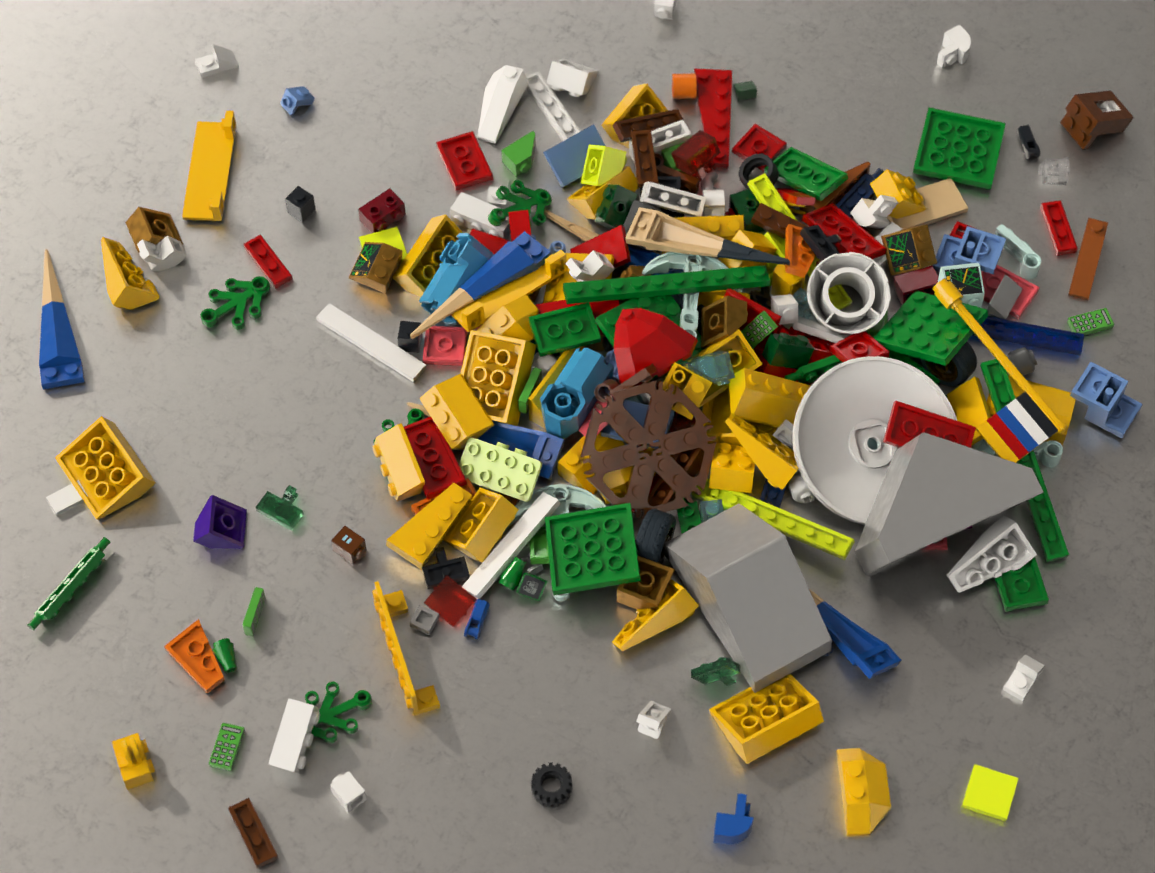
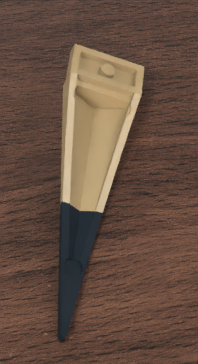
(667, 234)

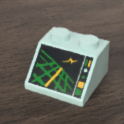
(967, 280)

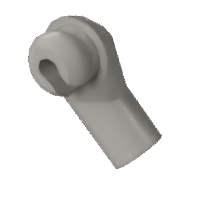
(707, 182)

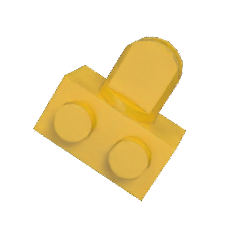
(132, 760)

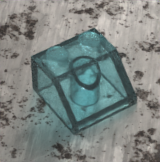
(714, 367)

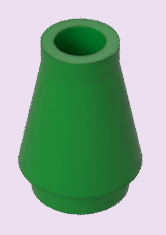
(512, 574)
(225, 654)

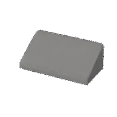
(1004, 298)

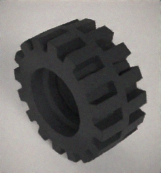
(551, 771)

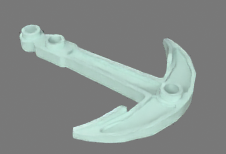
(688, 263)
(572, 496)

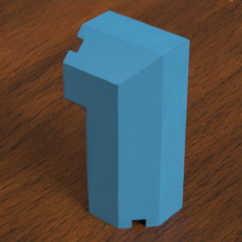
(459, 263)
(572, 395)

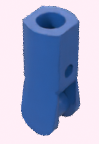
(477, 617)

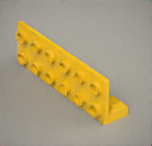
(209, 169)
(483, 308)
(391, 606)

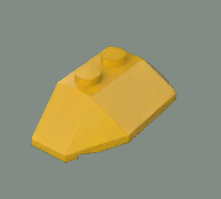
(512, 319)
(863, 790)

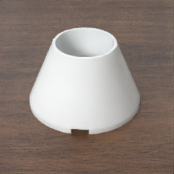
(858, 272)

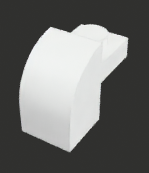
(956, 47)
(714, 202)
(874, 213)
(164, 255)
(593, 267)

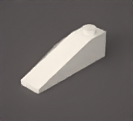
(500, 101)
(995, 552)

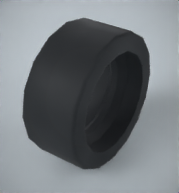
(755, 161)

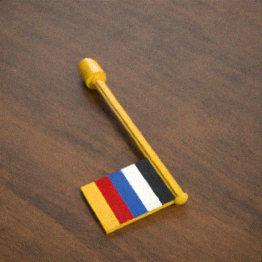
(1025, 420)

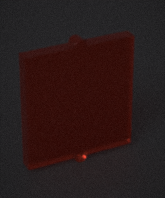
(450, 601)

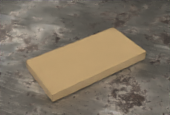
(941, 202)

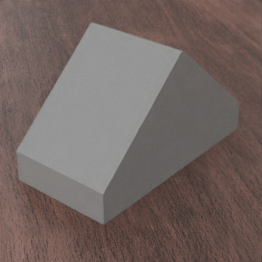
(935, 493)
(751, 594)

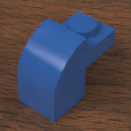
(734, 828)

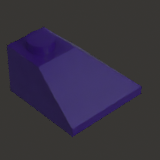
(220, 525)

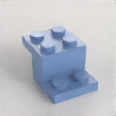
(974, 247)
(1106, 399)

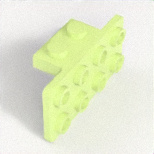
(500, 468)

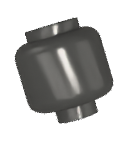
(1023, 360)

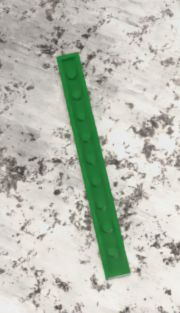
(666, 284)
(1040, 505)

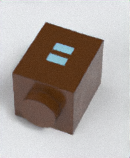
(349, 545)

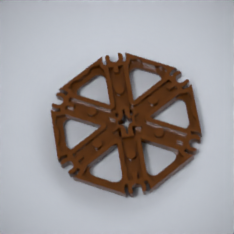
(653, 429)

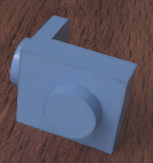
(296, 97)

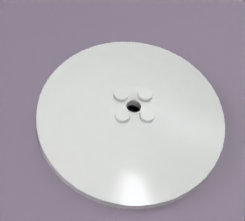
(839, 418)

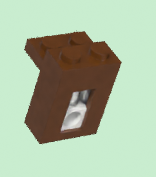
(1095, 115)

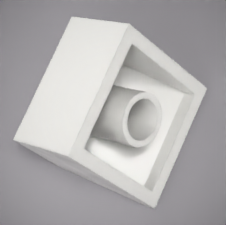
(571, 77)

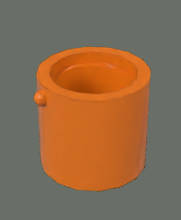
(684, 86)

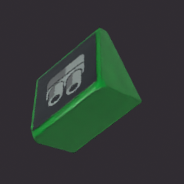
(531, 586)

